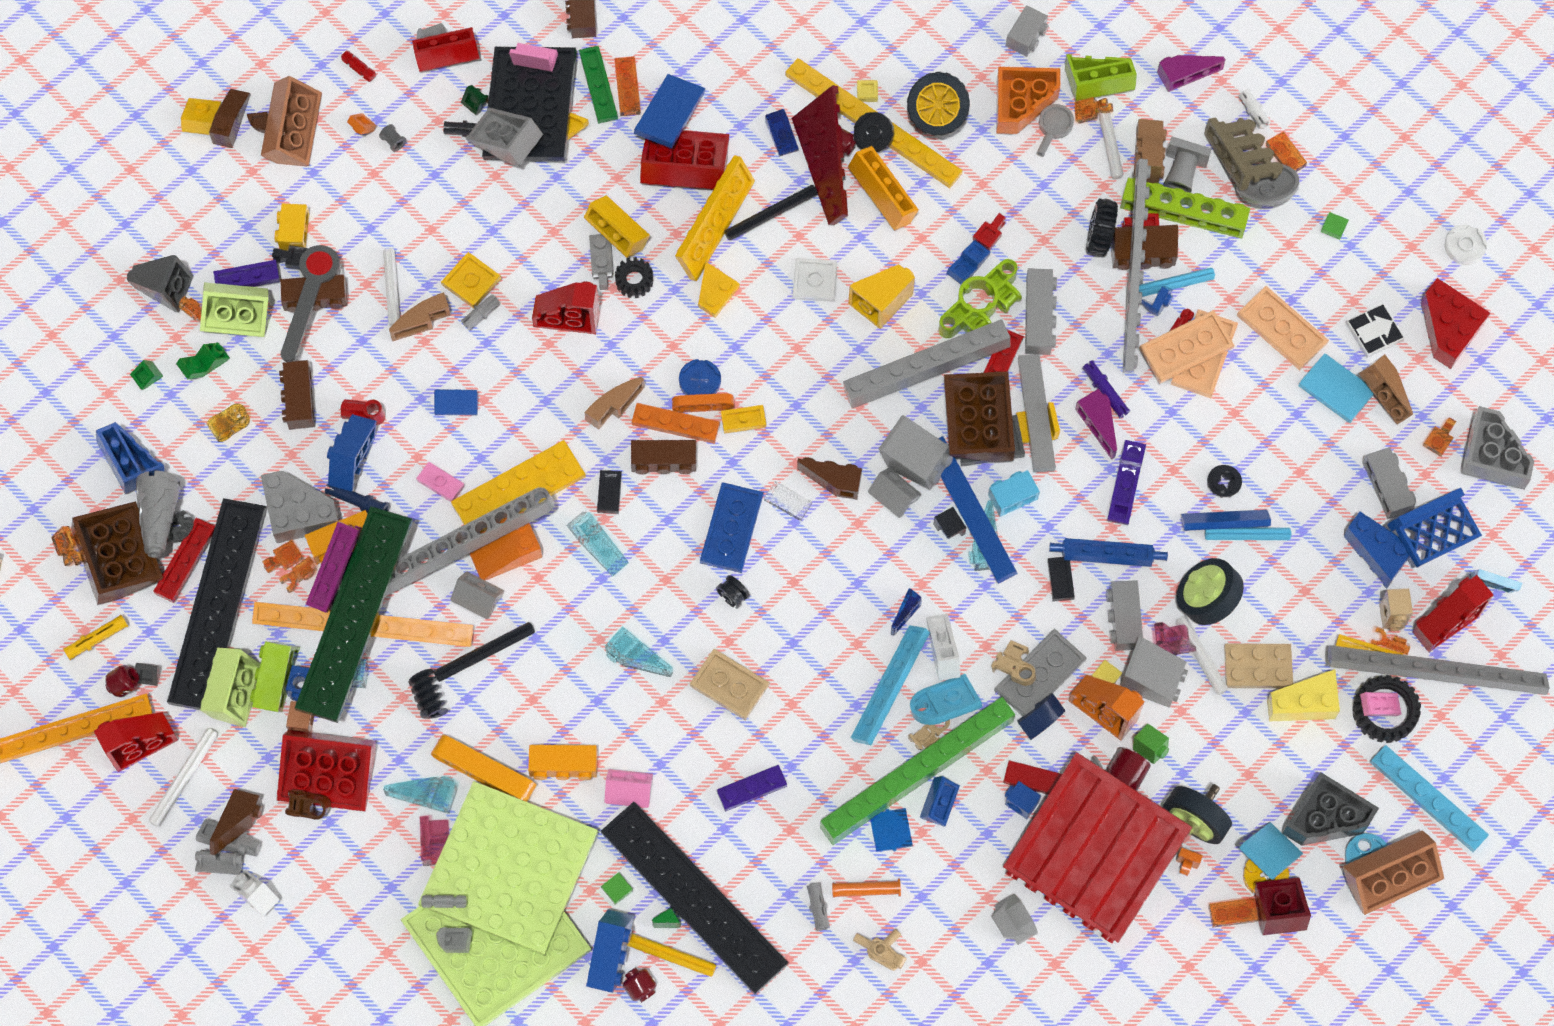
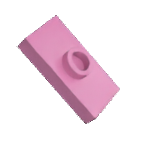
(440, 482)
(1380, 704)

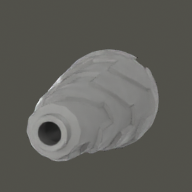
(156, 506)

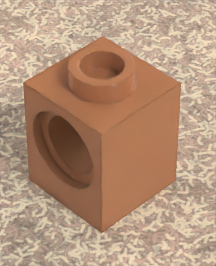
(298, 720)

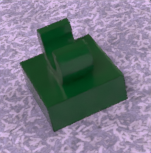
(474, 99)

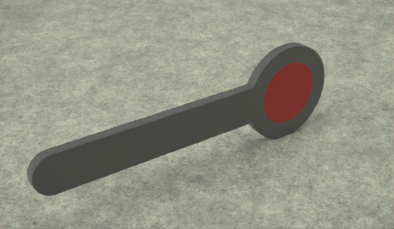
(318, 266)

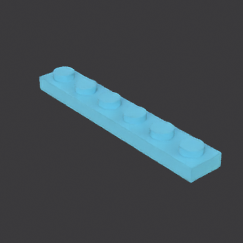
(890, 685)
(1429, 798)

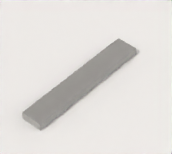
(1036, 413)

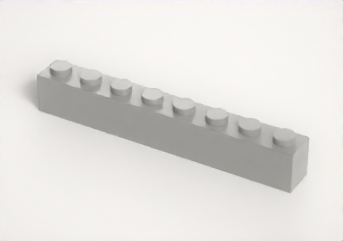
(927, 363)

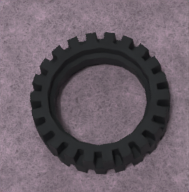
(1405, 692)

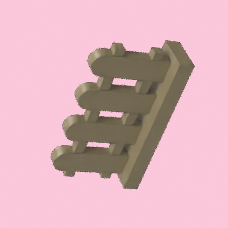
(1232, 155)

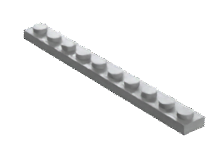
(1137, 256)
(1438, 670)

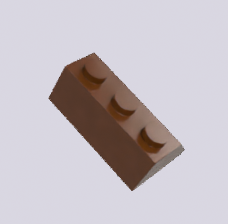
(1159, 247)

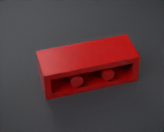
(445, 49)

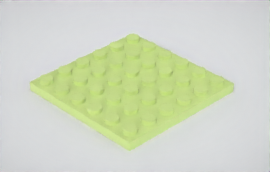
(511, 866)
(494, 971)

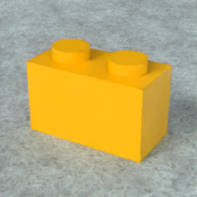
(293, 225)

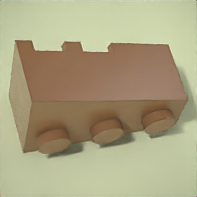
(1150, 146)

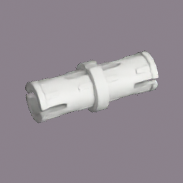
(1254, 108)

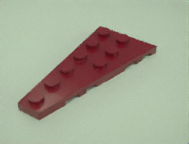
(823, 149)

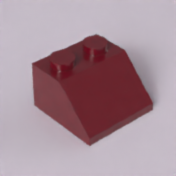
(1281, 906)

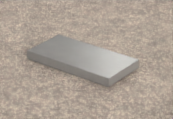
(1053, 662)

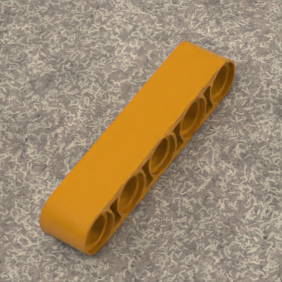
(482, 768)

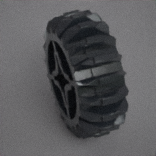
(1102, 226)

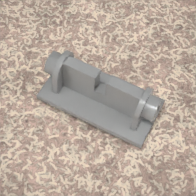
(219, 863)

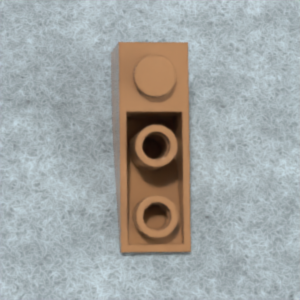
(1388, 388)

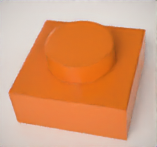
(361, 123)

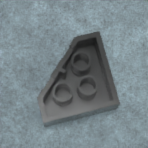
(1329, 813)

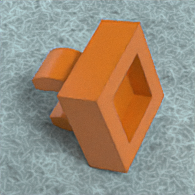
(1188, 860)

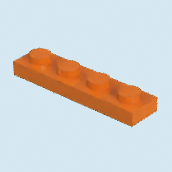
(675, 423)

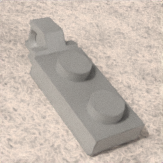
(601, 259)
(242, 844)

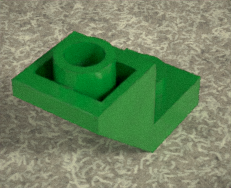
(205, 361)

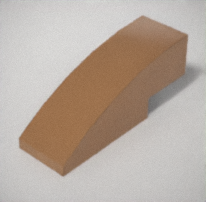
(419, 317)
(614, 402)

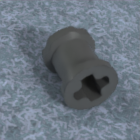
(392, 137)

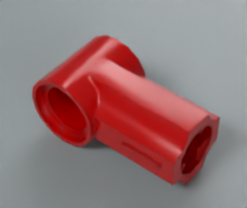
(363, 409)

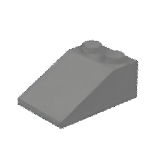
(505, 135)

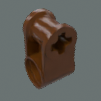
(302, 804)

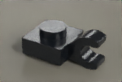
(291, 256)

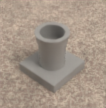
(1186, 158)

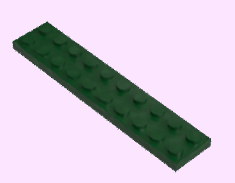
(353, 614)

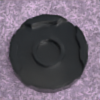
(874, 130)

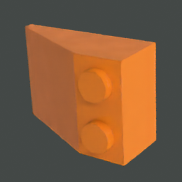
(506, 552)

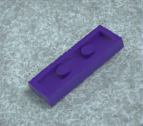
(249, 275)
(751, 788)

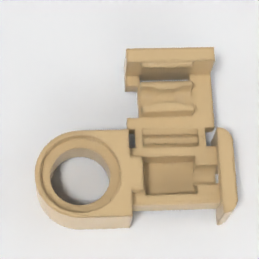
(1013, 660)
(927, 738)

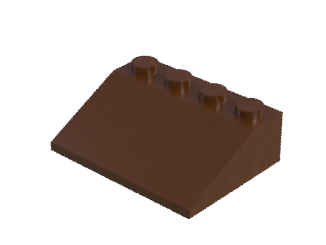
(979, 416)
(114, 552)

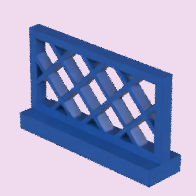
(1432, 510)

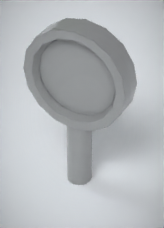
(1054, 122)

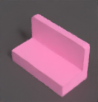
(534, 56)
(628, 786)

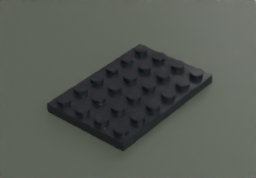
(536, 95)

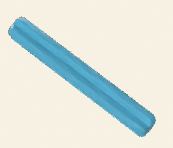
(1177, 281)
(1250, 533)

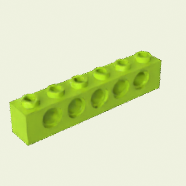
(1194, 215)

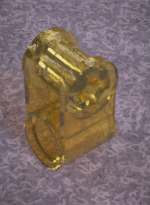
(227, 424)

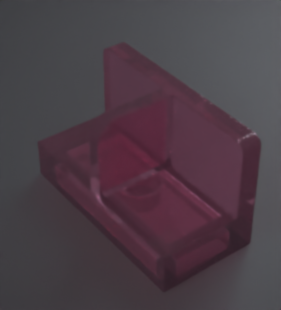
(1173, 639)
(432, 839)

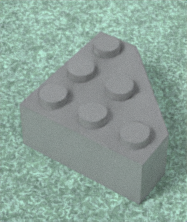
(1496, 451)
(295, 507)

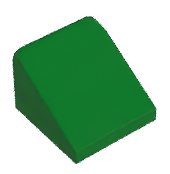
(146, 374)
(666, 920)

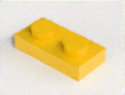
(743, 419)

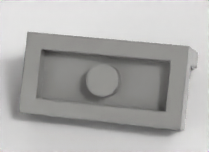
(893, 492)
(476, 594)

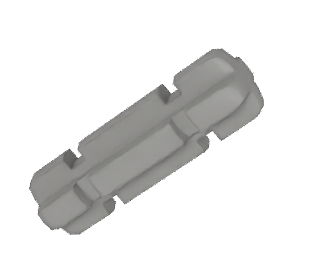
(443, 901)

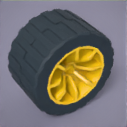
(938, 103)

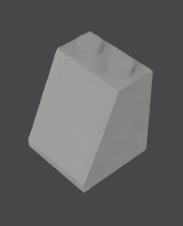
(915, 453)
(1154, 673)

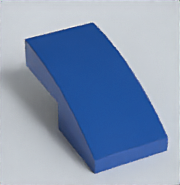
(969, 262)

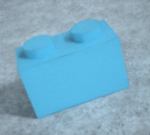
(1013, 492)

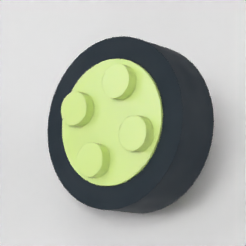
(1210, 591)
(1200, 811)

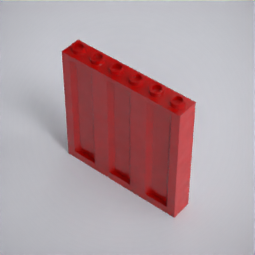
(1097, 848)

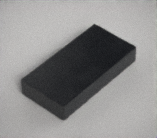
(609, 492)
(1060, 579)

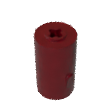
(1129, 767)

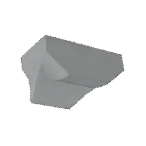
(1014, 920)

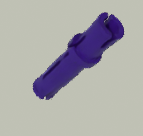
(1101, 382)

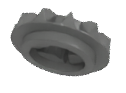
(180, 532)

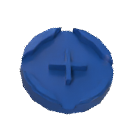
(699, 378)

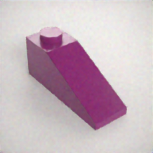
(1185, 69)
(1097, 415)

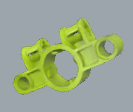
(997, 285)

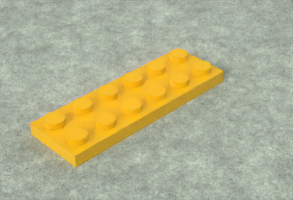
(715, 218)
(551, 469)

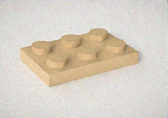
(1258, 665)
(729, 684)

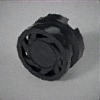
(733, 591)

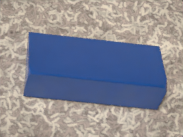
(455, 402)
(939, 801)

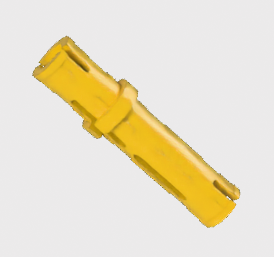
(95, 637)

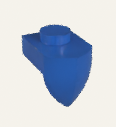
(1163, 299)

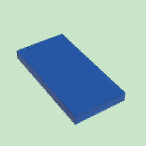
(669, 111)
(731, 527)

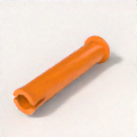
(866, 888)

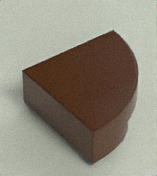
(258, 121)

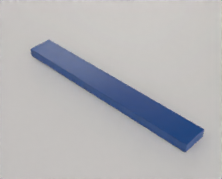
(977, 521)

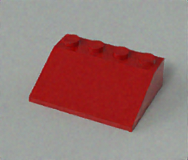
(693, 162)
(327, 767)

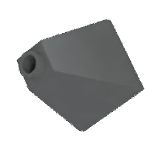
(162, 280)

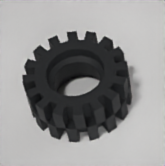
(634, 266)

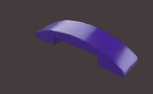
(1126, 482)

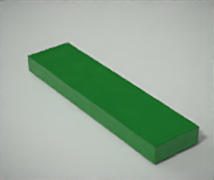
(598, 84)

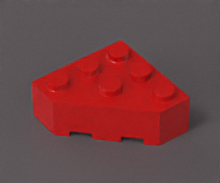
(568, 308)
(1450, 321)
(1453, 613)
(134, 738)

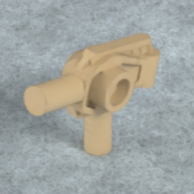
(880, 950)

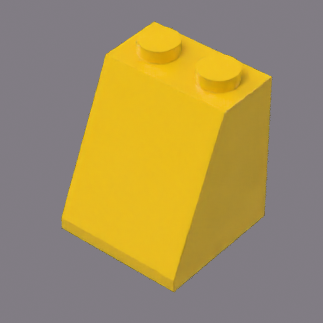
(882, 294)

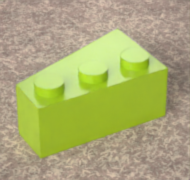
(1099, 77)
(273, 676)

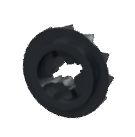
(1228, 473)

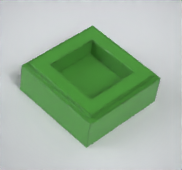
(1334, 225)
(617, 888)

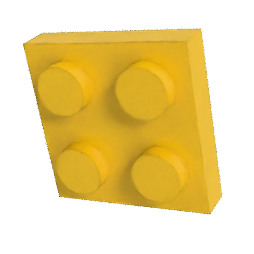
(471, 280)

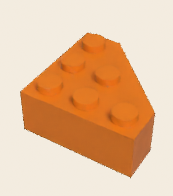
(1023, 95)
(1108, 704)

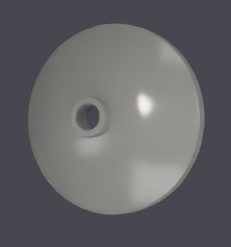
(1270, 190)

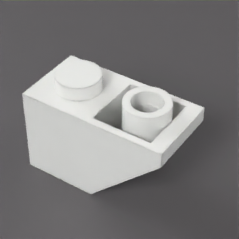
(254, 892)

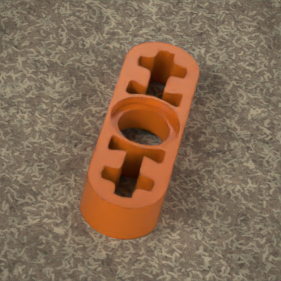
(703, 402)

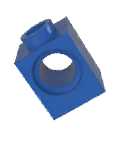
(296, 675)
(1022, 799)

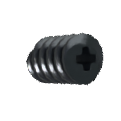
(426, 696)

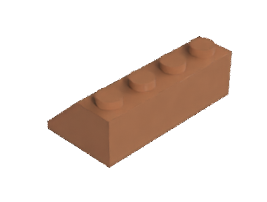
(291, 122)
(1394, 872)

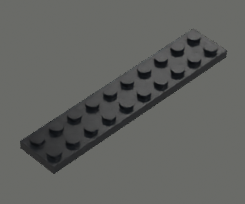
(217, 599)
(694, 898)

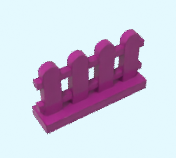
(333, 566)

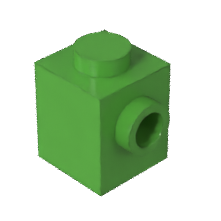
(1151, 744)

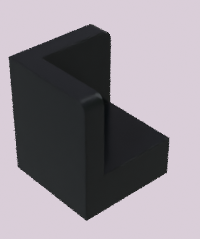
(949, 523)

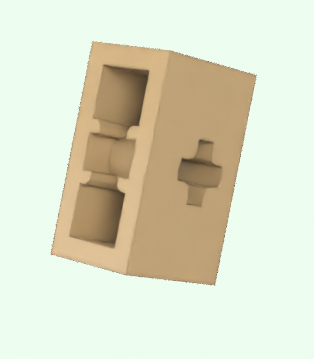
(1396, 609)

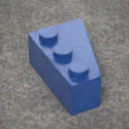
(349, 450)
(125, 456)
(1378, 547)
(610, 951)

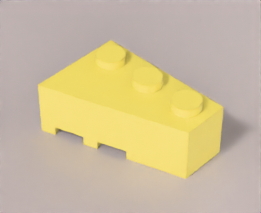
(1306, 700)

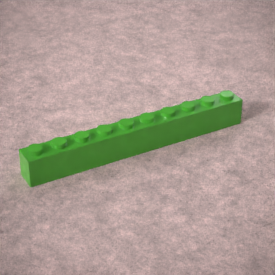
(917, 771)

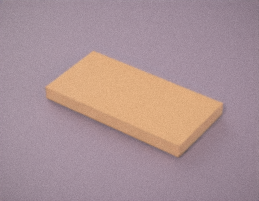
(1282, 328)
(1186, 346)
(1204, 377)

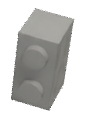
(1027, 30)

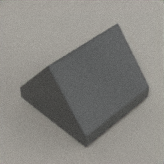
(148, 673)

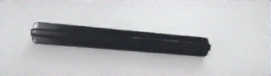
(770, 212)
(484, 651)

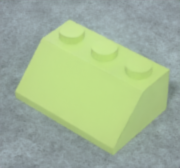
(234, 309)
(230, 686)

